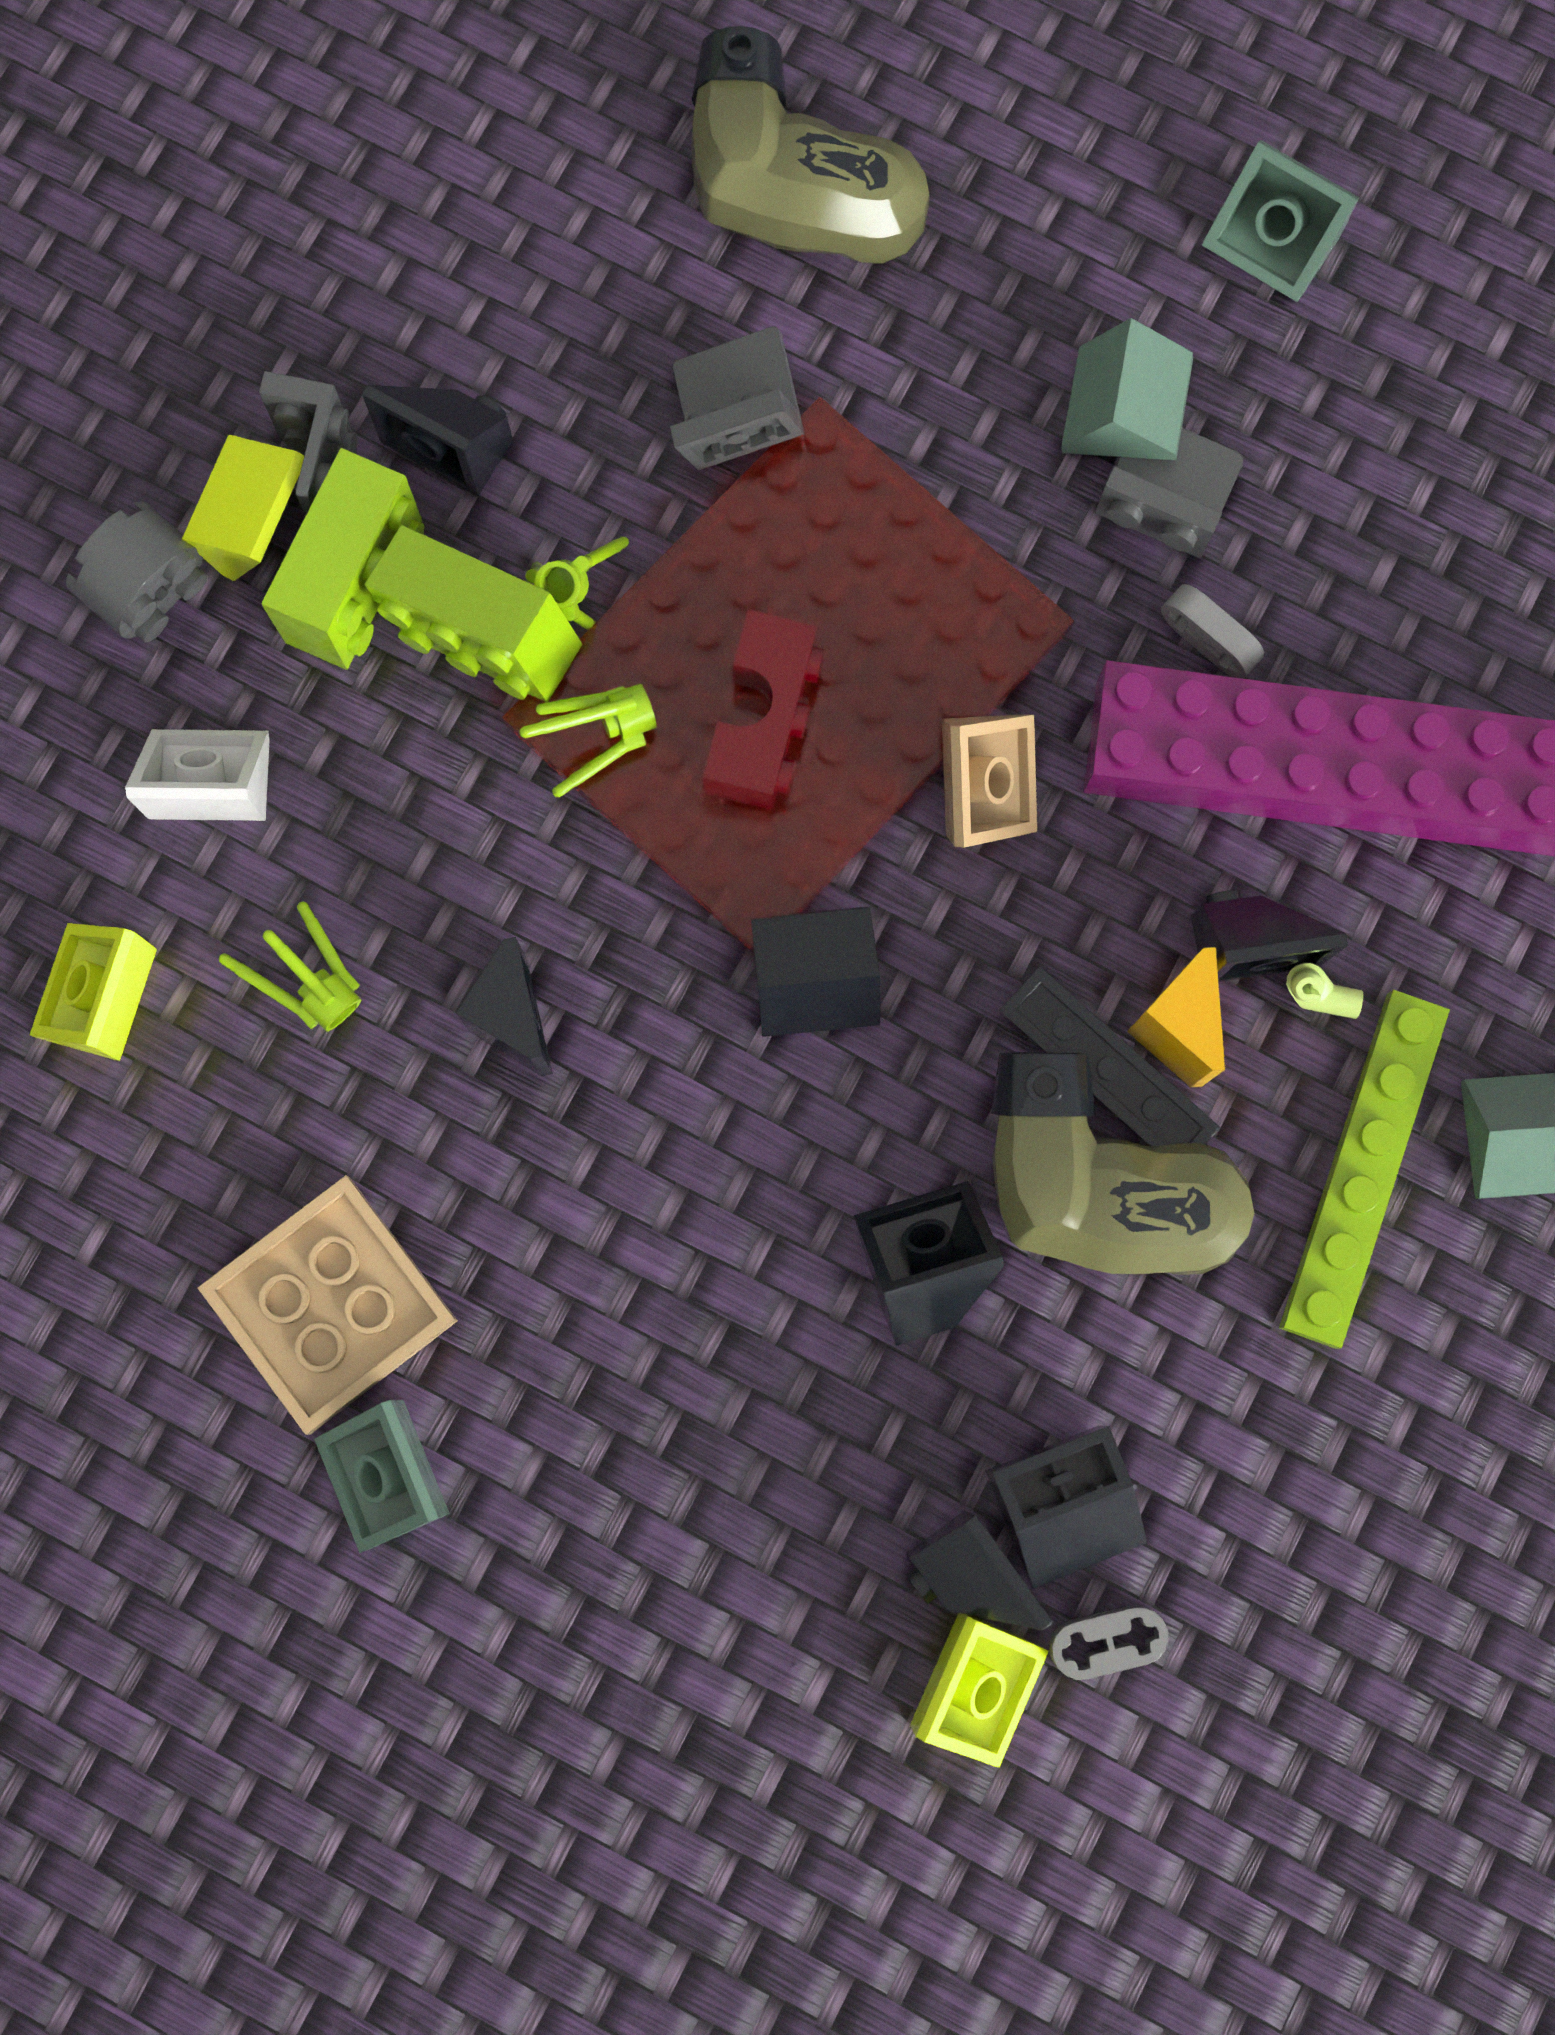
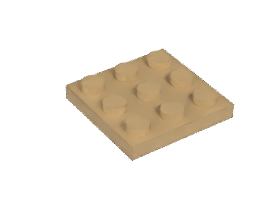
(327, 1305)

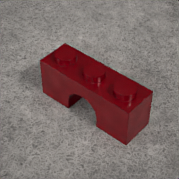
(751, 760)

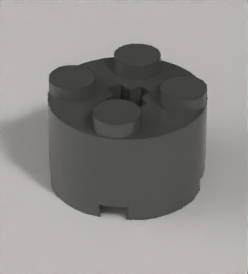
(136, 572)

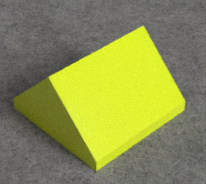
(242, 504)
(94, 989)
(978, 1690)

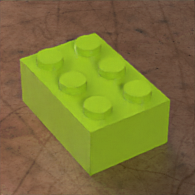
(320, 587)
(473, 615)

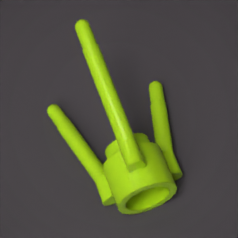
(569, 581)
(622, 712)
(326, 996)

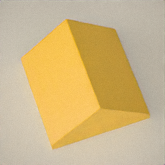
(1185, 1023)

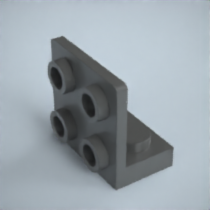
(735, 399)
(310, 421)

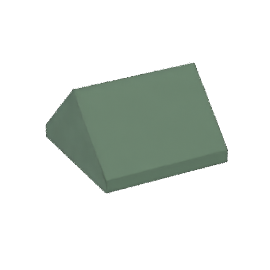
(1280, 221)
(1128, 395)
(1511, 1134)
(381, 1475)

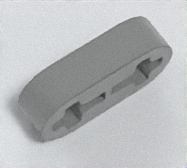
(1212, 631)
(1111, 1657)

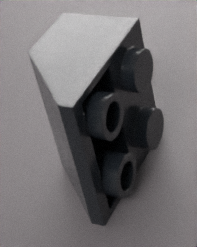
(1068, 1505)

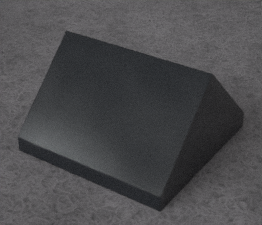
(816, 971)
(505, 1009)

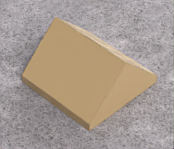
(989, 778)

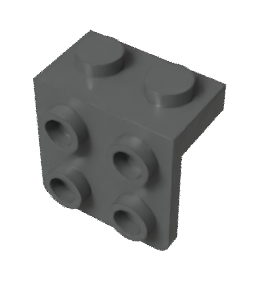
(1173, 498)

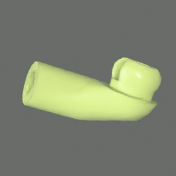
(1317, 993)

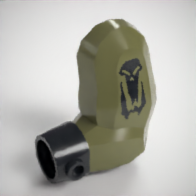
(794, 174)
(1105, 1198)

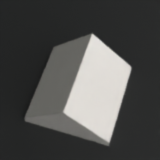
(202, 775)

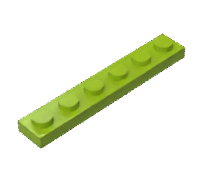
(1364, 1169)

